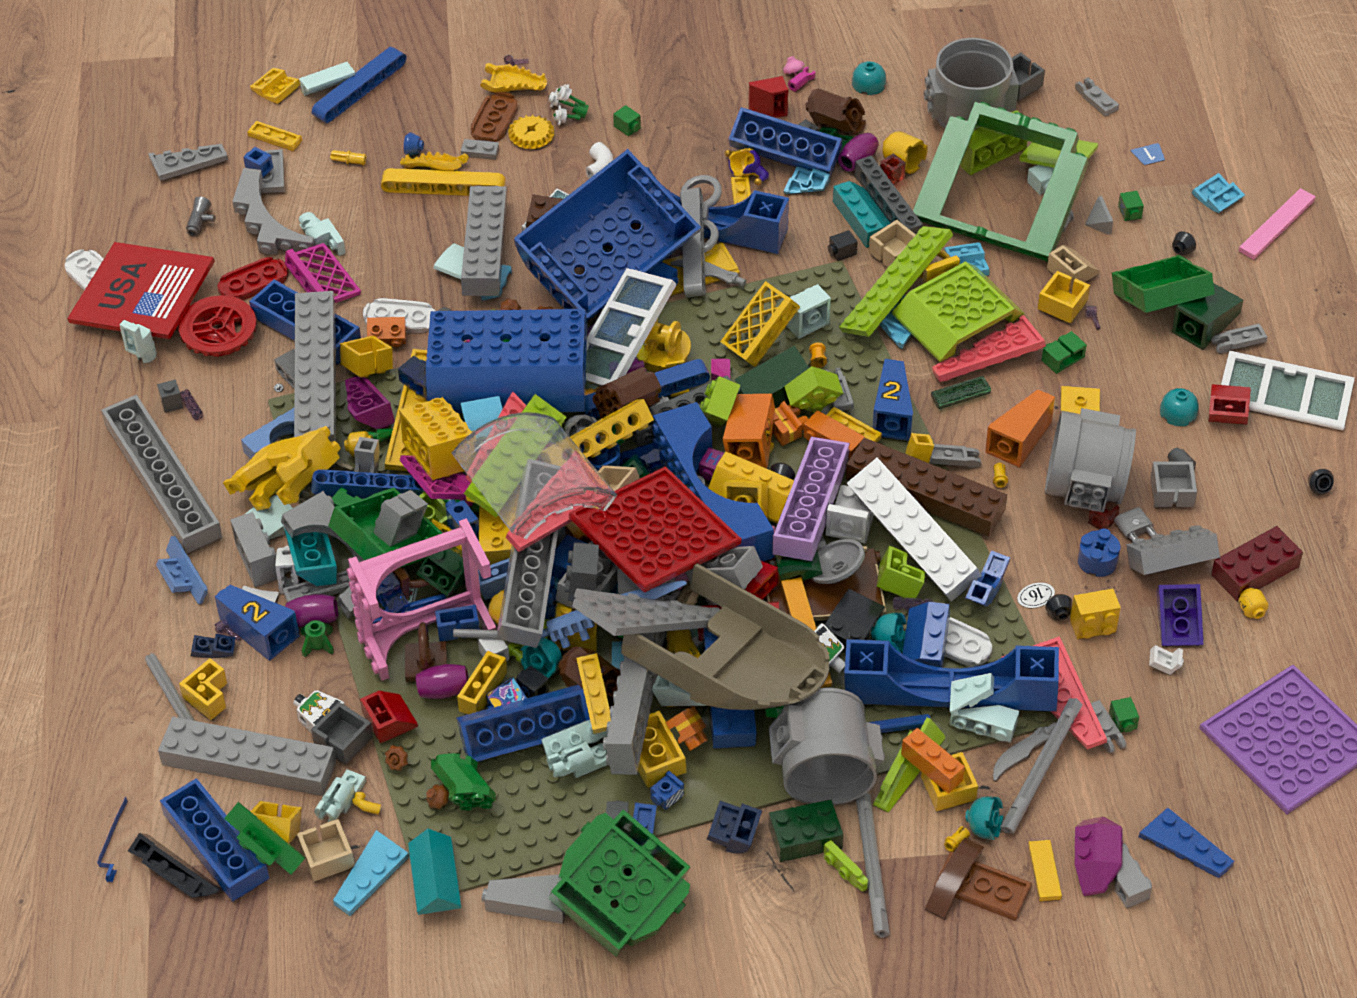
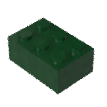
(804, 830)

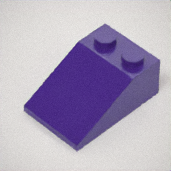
(1180, 615)

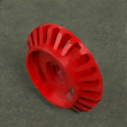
(200, 318)

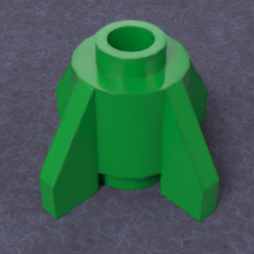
(316, 637)

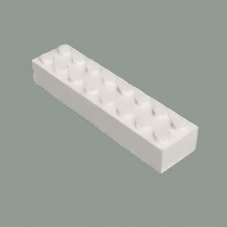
(914, 529)

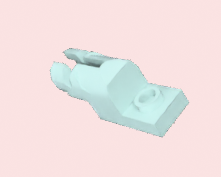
(322, 231)
(138, 341)
(578, 759)
(340, 795)

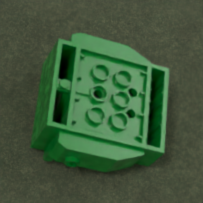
(643, 898)

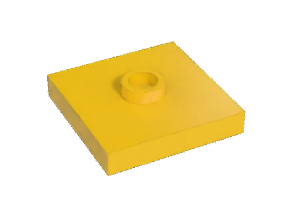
(1078, 397)

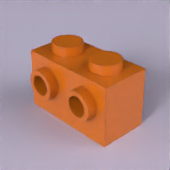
(388, 329)

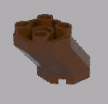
(836, 111)
(626, 389)
(571, 676)

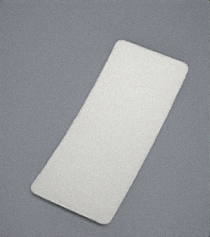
(269, 595)

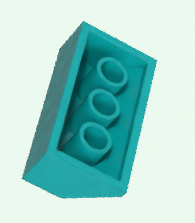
(859, 210)
(313, 557)

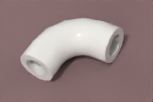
(601, 155)

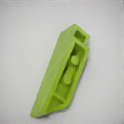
(903, 772)

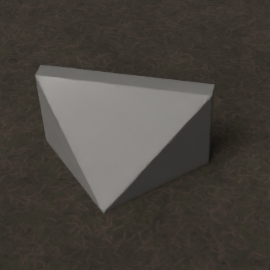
(1100, 217)

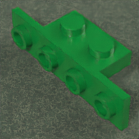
(263, 840)

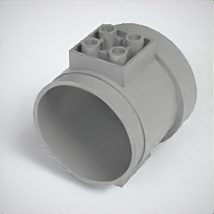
(970, 73)
(1090, 459)
(826, 747)

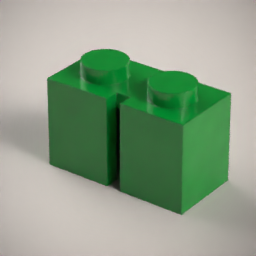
(1063, 352)

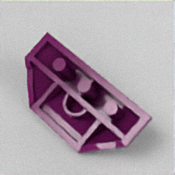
(1097, 854)

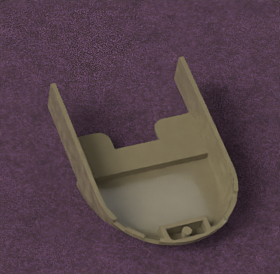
(753, 665)

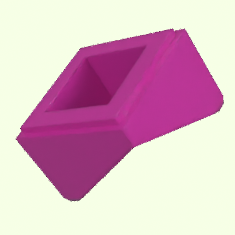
(720, 368)

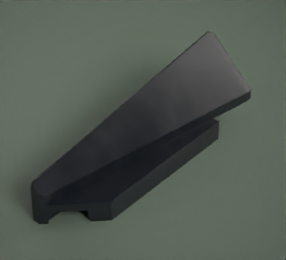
(172, 867)

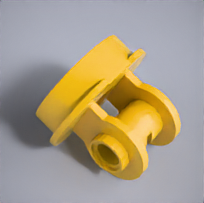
(663, 346)

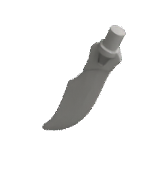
(715, 271)
(1021, 750)

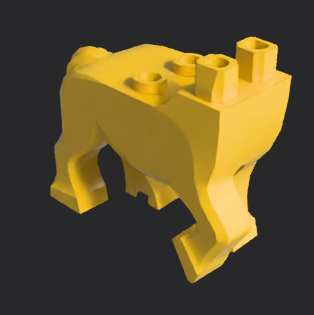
(284, 468)

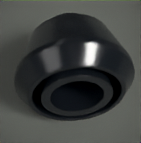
(1184, 243)
(783, 469)
(1321, 481)
(1059, 606)

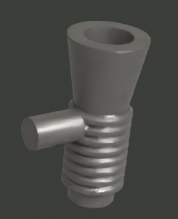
(198, 216)

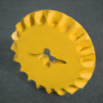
(541, 136)

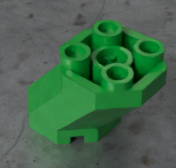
(463, 781)

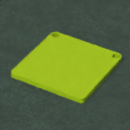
(1048, 157)

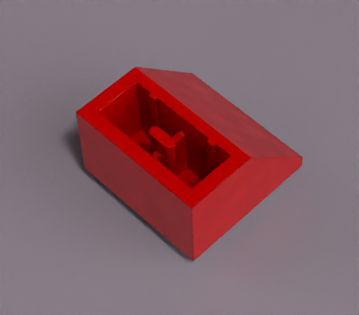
(769, 97)
(1229, 404)
(387, 715)

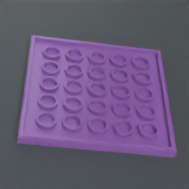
(1287, 738)

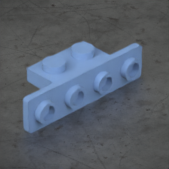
(180, 572)

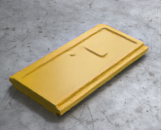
(717, 256)

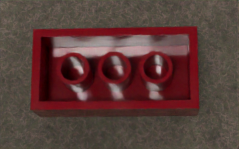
(1257, 562)

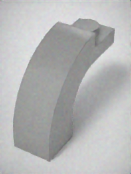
(367, 455)

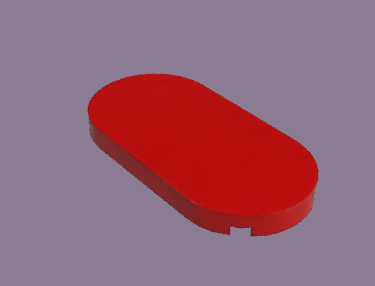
(252, 278)

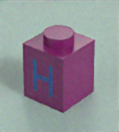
(709, 463)

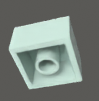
(813, 311)

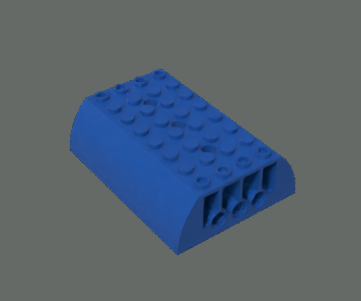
(599, 216)
(497, 368)

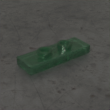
(961, 392)

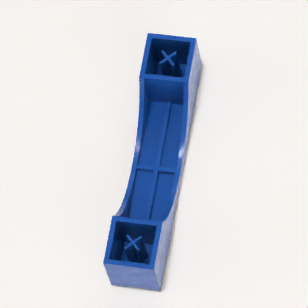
(753, 223)
(683, 440)
(884, 676)

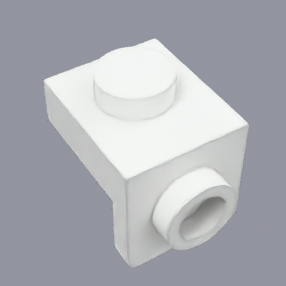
(1165, 660)

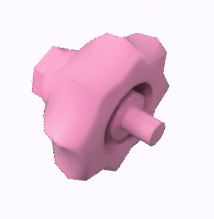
(793, 66)

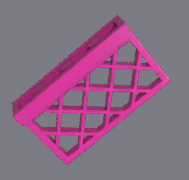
(309, 280)
(445, 487)

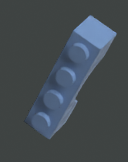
(268, 433)

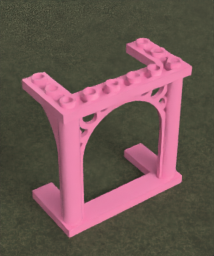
(369, 574)

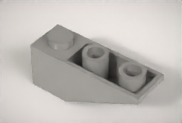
(1130, 882)

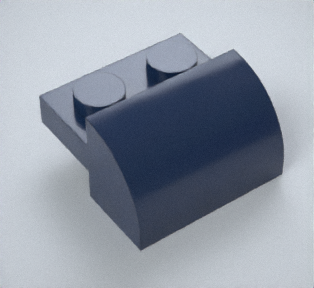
(734, 826)

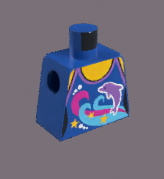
(504, 694)

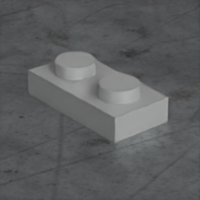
(480, 149)

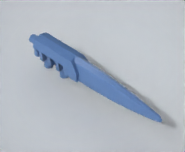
(575, 621)

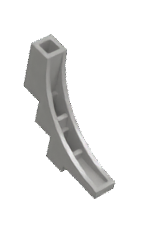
(258, 220)

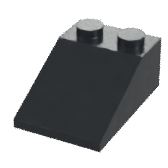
(854, 617)

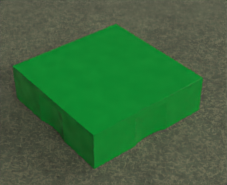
(1163, 283)
(356, 524)

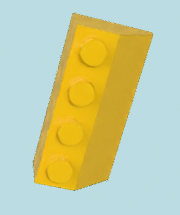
(736, 468)

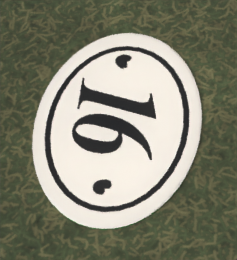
(1035, 595)

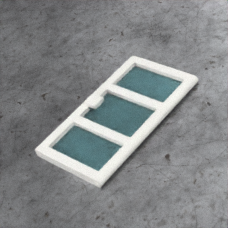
(625, 325)
(1291, 390)

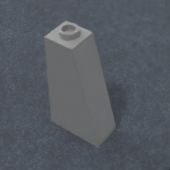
(523, 898)

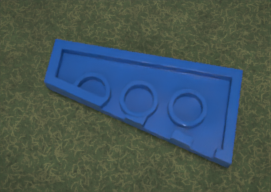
(1179, 837)

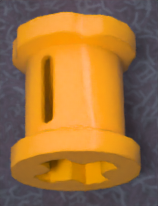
(817, 352)

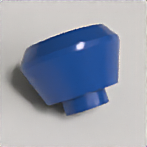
(413, 144)

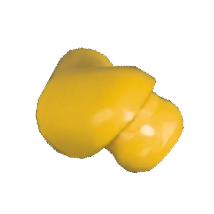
(361, 803)

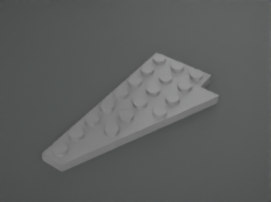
(639, 615)

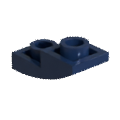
(215, 647)

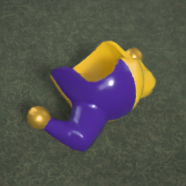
(747, 163)

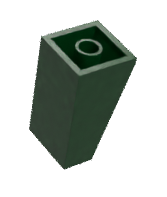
(1206, 317)
(773, 376)

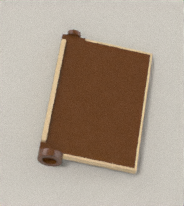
(825, 597)

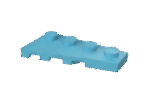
(371, 870)

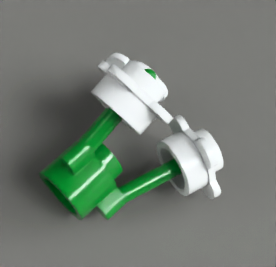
(560, 96)

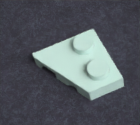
(970, 691)

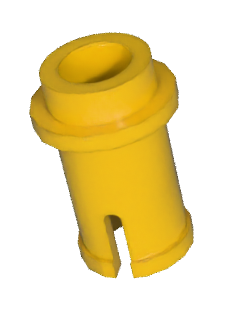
(1000, 479)
(953, 842)

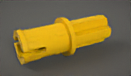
(348, 157)

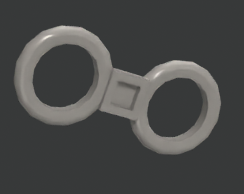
(706, 205)

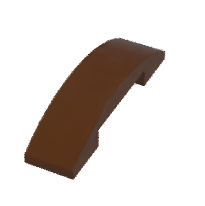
(952, 877)

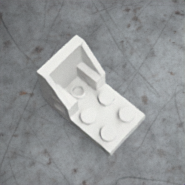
(848, 517)

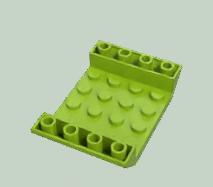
(954, 309)

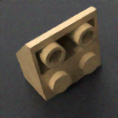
(1072, 264)

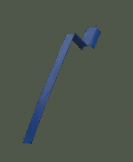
(111, 873)

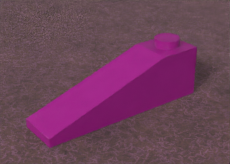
(368, 403)

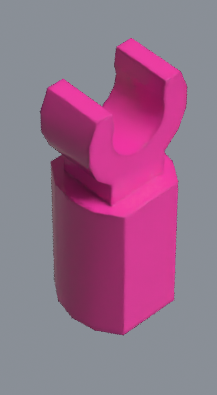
(801, 79)

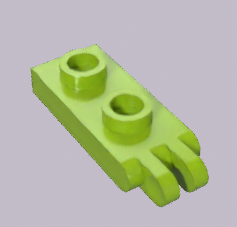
(846, 867)

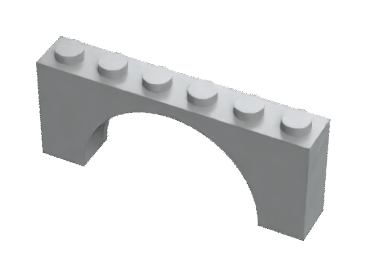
(315, 517)

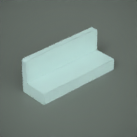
(326, 78)

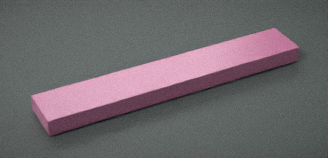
(1277, 224)

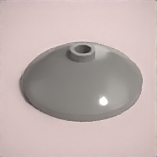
(839, 560)

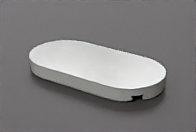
(82, 266)
(415, 313)
(967, 644)

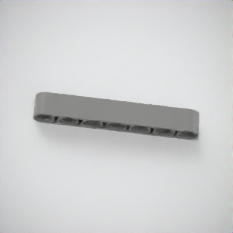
(694, 249)

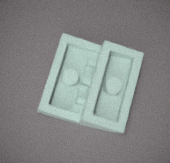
(451, 261)
(272, 517)

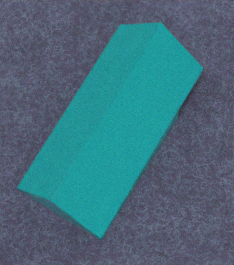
(434, 873)

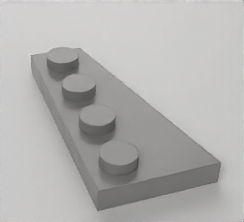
(179, 163)

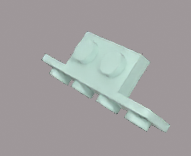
(571, 737)

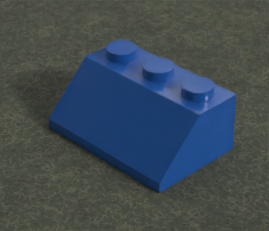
(927, 633)

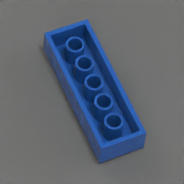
(785, 141)
(276, 309)
(521, 723)
(729, 726)
(213, 839)

